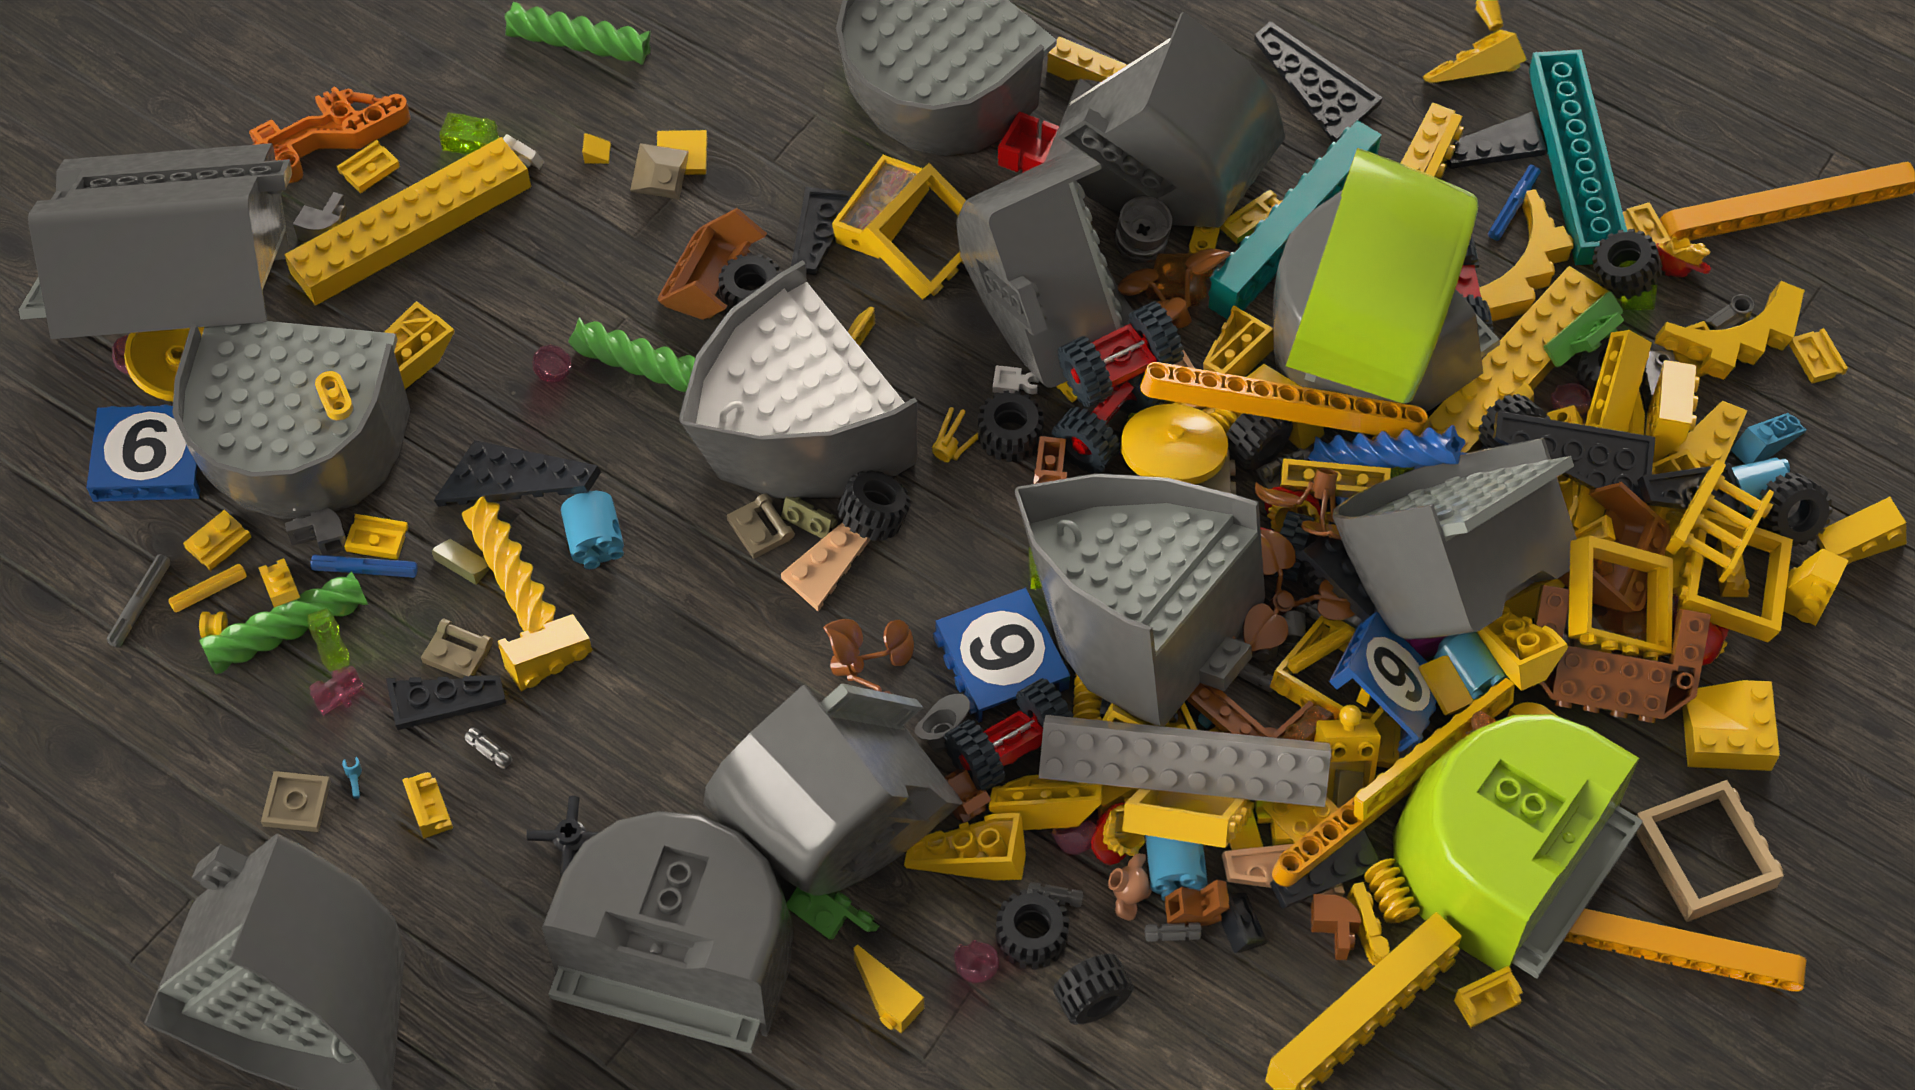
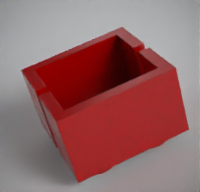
(1021, 144)

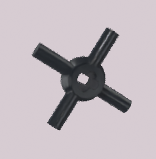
(560, 834)

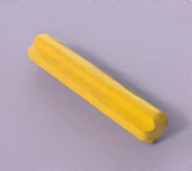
(207, 588)
(1319, 649)

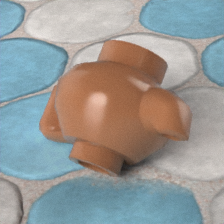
(1130, 886)

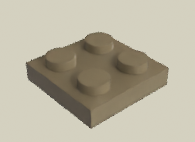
(296, 801)

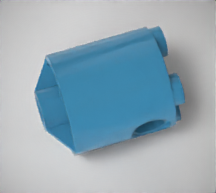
(1756, 475)
(592, 528)
(1472, 661)
(1175, 865)

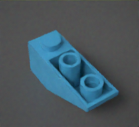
(1767, 438)

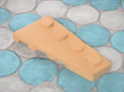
(823, 565)
(1256, 865)

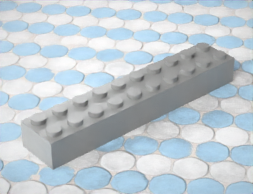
(1185, 760)

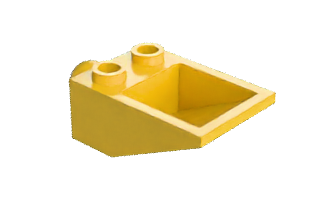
(1352, 744)

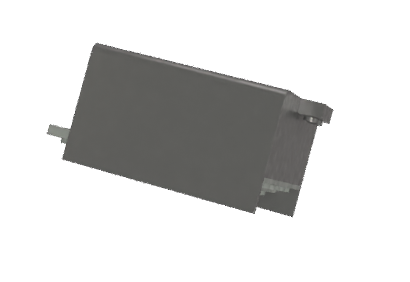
(158, 241)

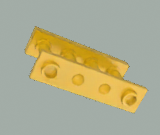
(1694, 518)

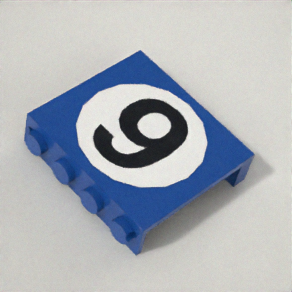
(140, 456)
(999, 650)
(1390, 674)

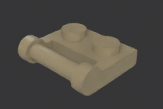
(753, 531)
(452, 657)

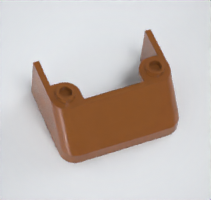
(696, 274)
(1633, 526)
(1231, 717)

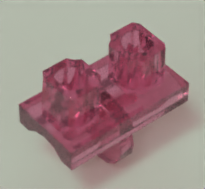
(336, 690)

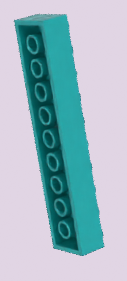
(1576, 150)
(1259, 255)

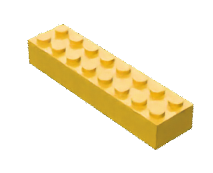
(1365, 1007)

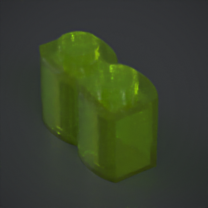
(329, 643)

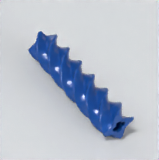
(1391, 452)

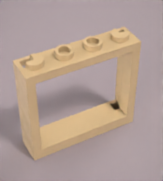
(1670, 870)

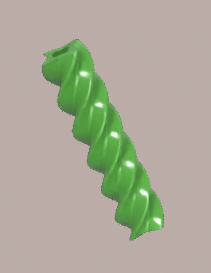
(577, 33)
(633, 356)
(288, 621)

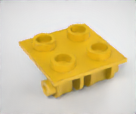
(1298, 819)

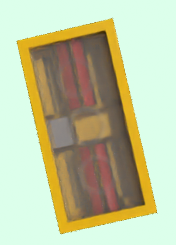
(871, 197)

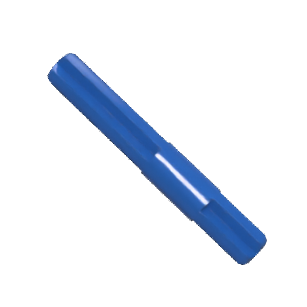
(1514, 202)
(364, 566)

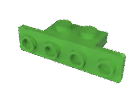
(1586, 330)
(828, 912)

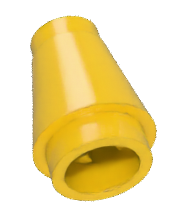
(1490, 13)

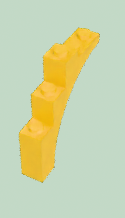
(1547, 245)
(1746, 342)

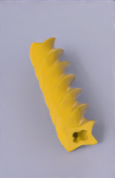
(510, 572)

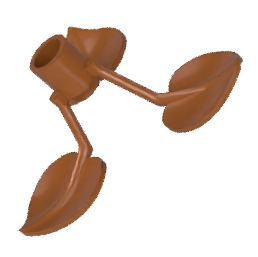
(1176, 307)
(1323, 487)
(1263, 623)
(847, 638)

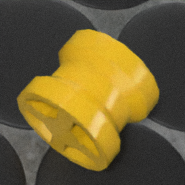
(212, 623)

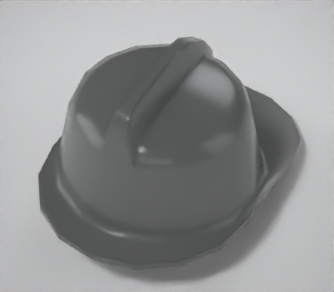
(942, 718)

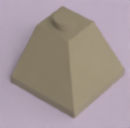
(659, 171)

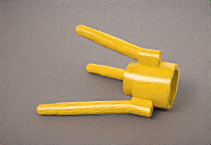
(946, 445)

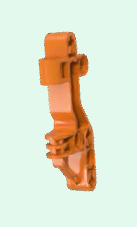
(336, 129)

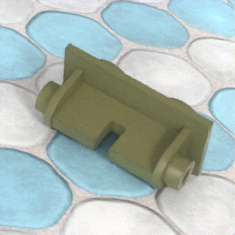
(804, 516)

